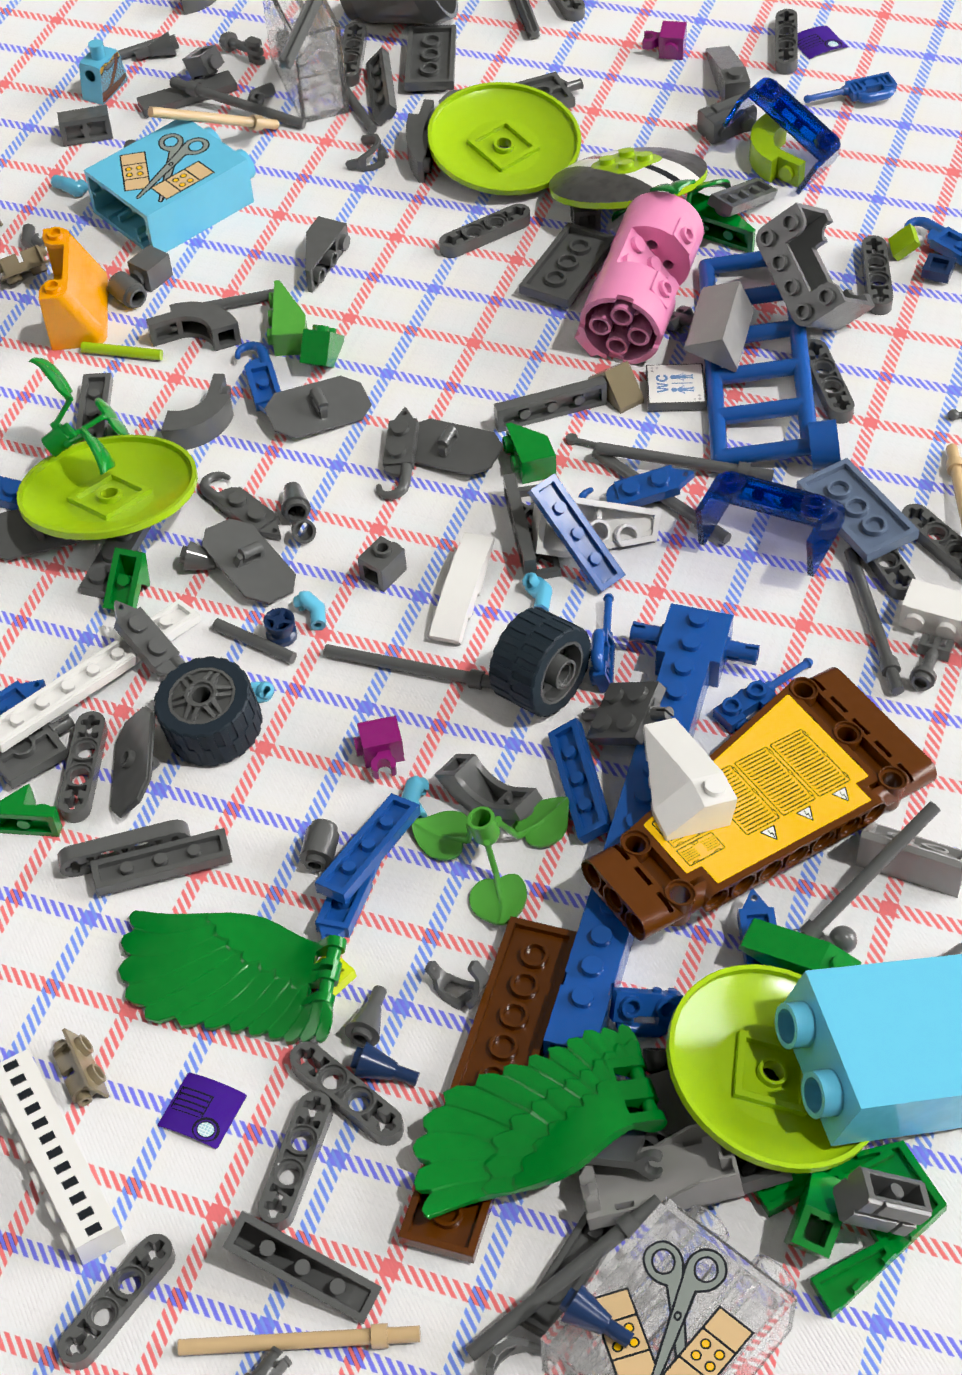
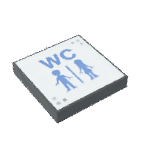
(675, 387)

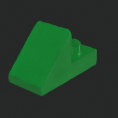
(125, 578)
(23, 817)

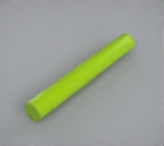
(122, 351)

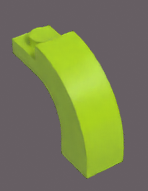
(768, 158)

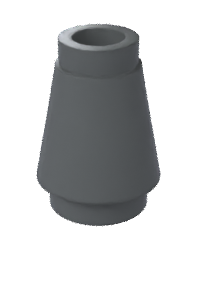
(294, 502)

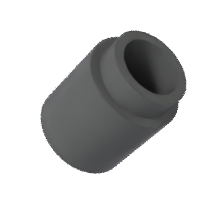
(127, 290)
(319, 845)

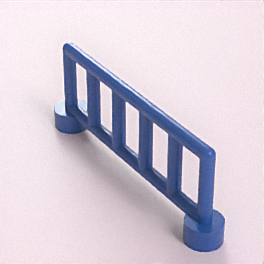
(816, 437)

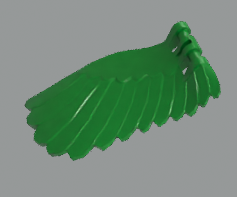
(232, 974)
(534, 1121)

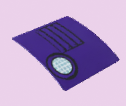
(818, 41)
(202, 1109)

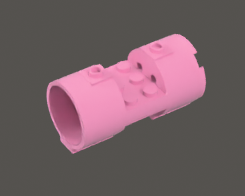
(640, 278)

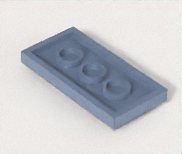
(871, 520)

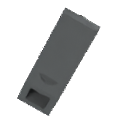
(324, 245)

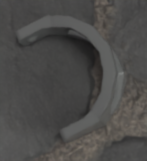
(360, 162)
(442, 978)
(508, 1348)

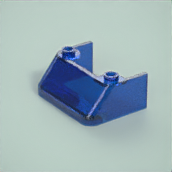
(794, 120)
(776, 500)

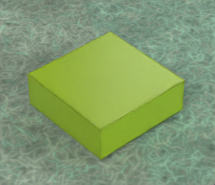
(904, 242)

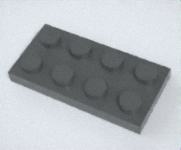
(430, 58)
(567, 265)

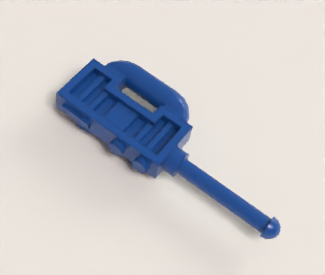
(863, 89)
(603, 650)
(735, 709)
(635, 1002)

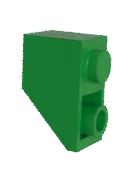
(320, 346)
(530, 453)
(816, 1217)

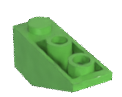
(286, 322)

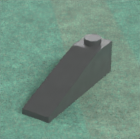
(728, 72)
(302, 1267)

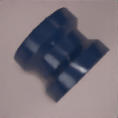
(280, 626)

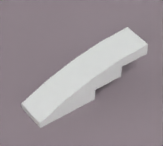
(461, 588)

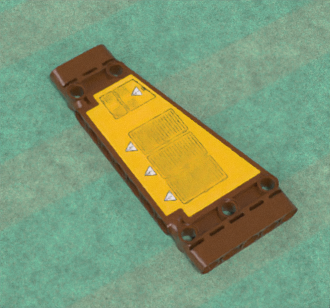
(803, 777)

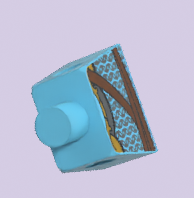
(101, 73)

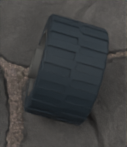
(539, 661)
(208, 711)

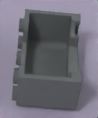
(792, 257)

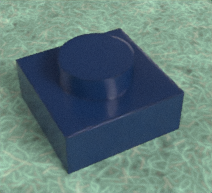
(938, 268)

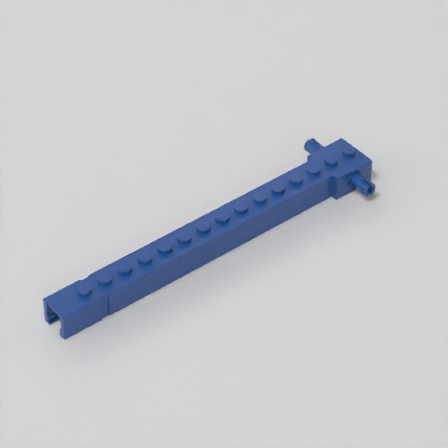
(688, 660)

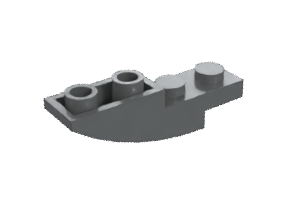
(417, 145)

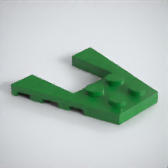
(845, 1280)

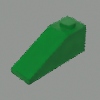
(728, 231)
(791, 949)

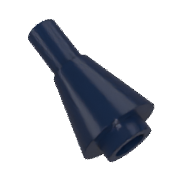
(377, 1065)
(587, 1313)

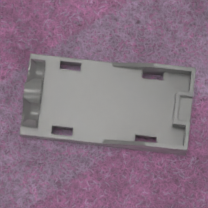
(693, 1174)

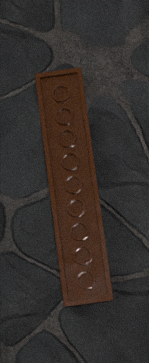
(504, 1032)

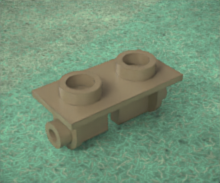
(32, 262)
(76, 1056)

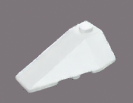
(614, 523)
(685, 783)

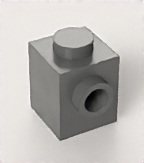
(150, 267)
(382, 563)

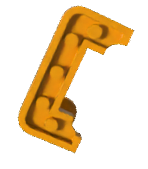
(76, 297)

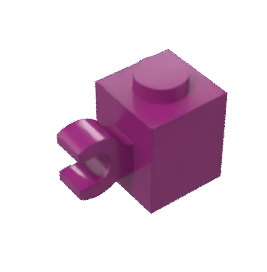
(670, 40)
(379, 744)

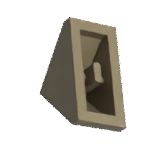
(622, 387)

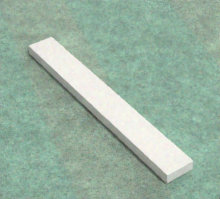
(86, 678)

